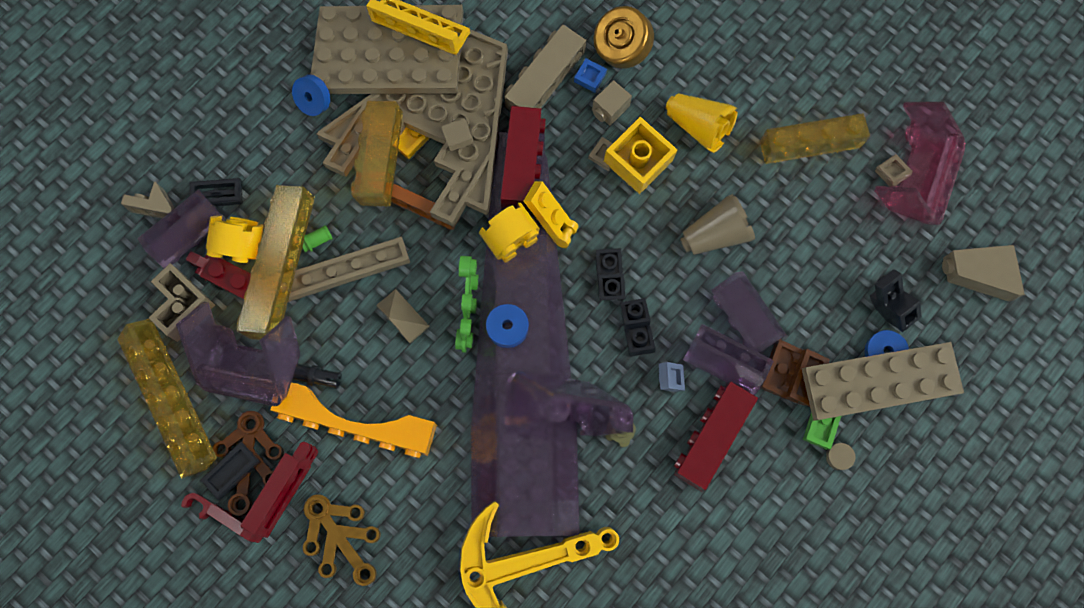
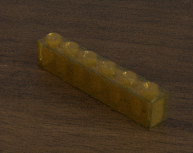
(276, 261)

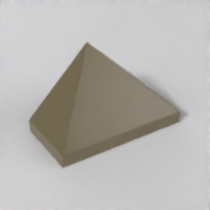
(402, 316)

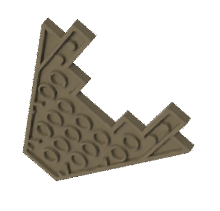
(477, 101)

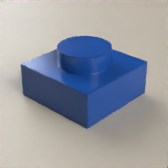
(590, 75)

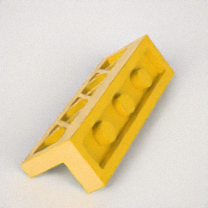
(416, 27)

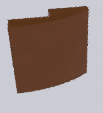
(786, 374)

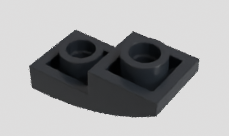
(610, 274)
(637, 327)

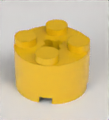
(509, 232)
(233, 238)

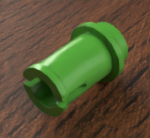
(316, 238)

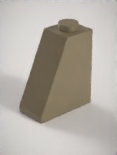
(986, 271)

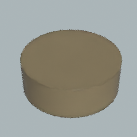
(840, 456)

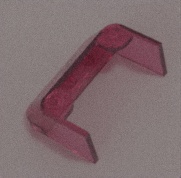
(934, 161)

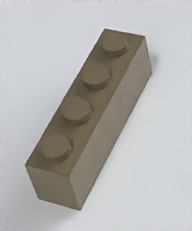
(547, 69)

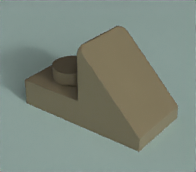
(155, 205)

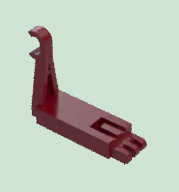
(270, 502)

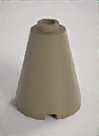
(718, 228)

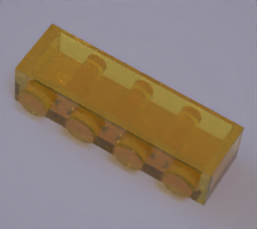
(814, 138)
(377, 153)

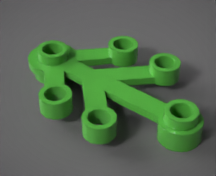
(467, 269)

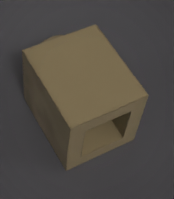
(611, 103)

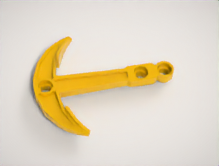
(519, 564)

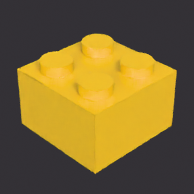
(639, 155)

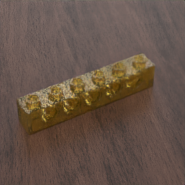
(166, 398)

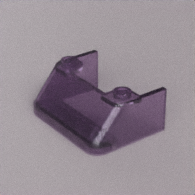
(235, 369)

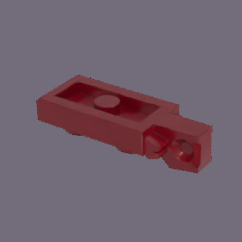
(221, 273)

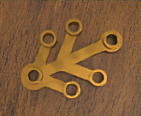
(337, 537)

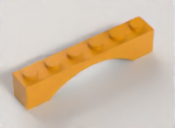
(406, 433)

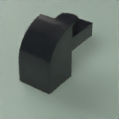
(894, 303)

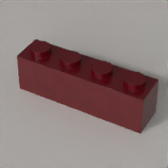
(521, 155)
(715, 437)

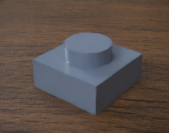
(671, 377)

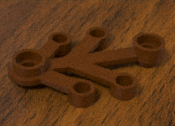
(249, 439)

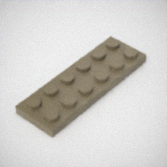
(882, 381)

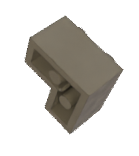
(182, 300)

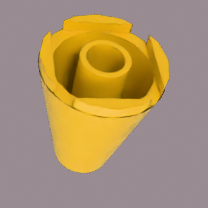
(702, 119)

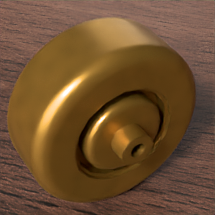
(623, 37)

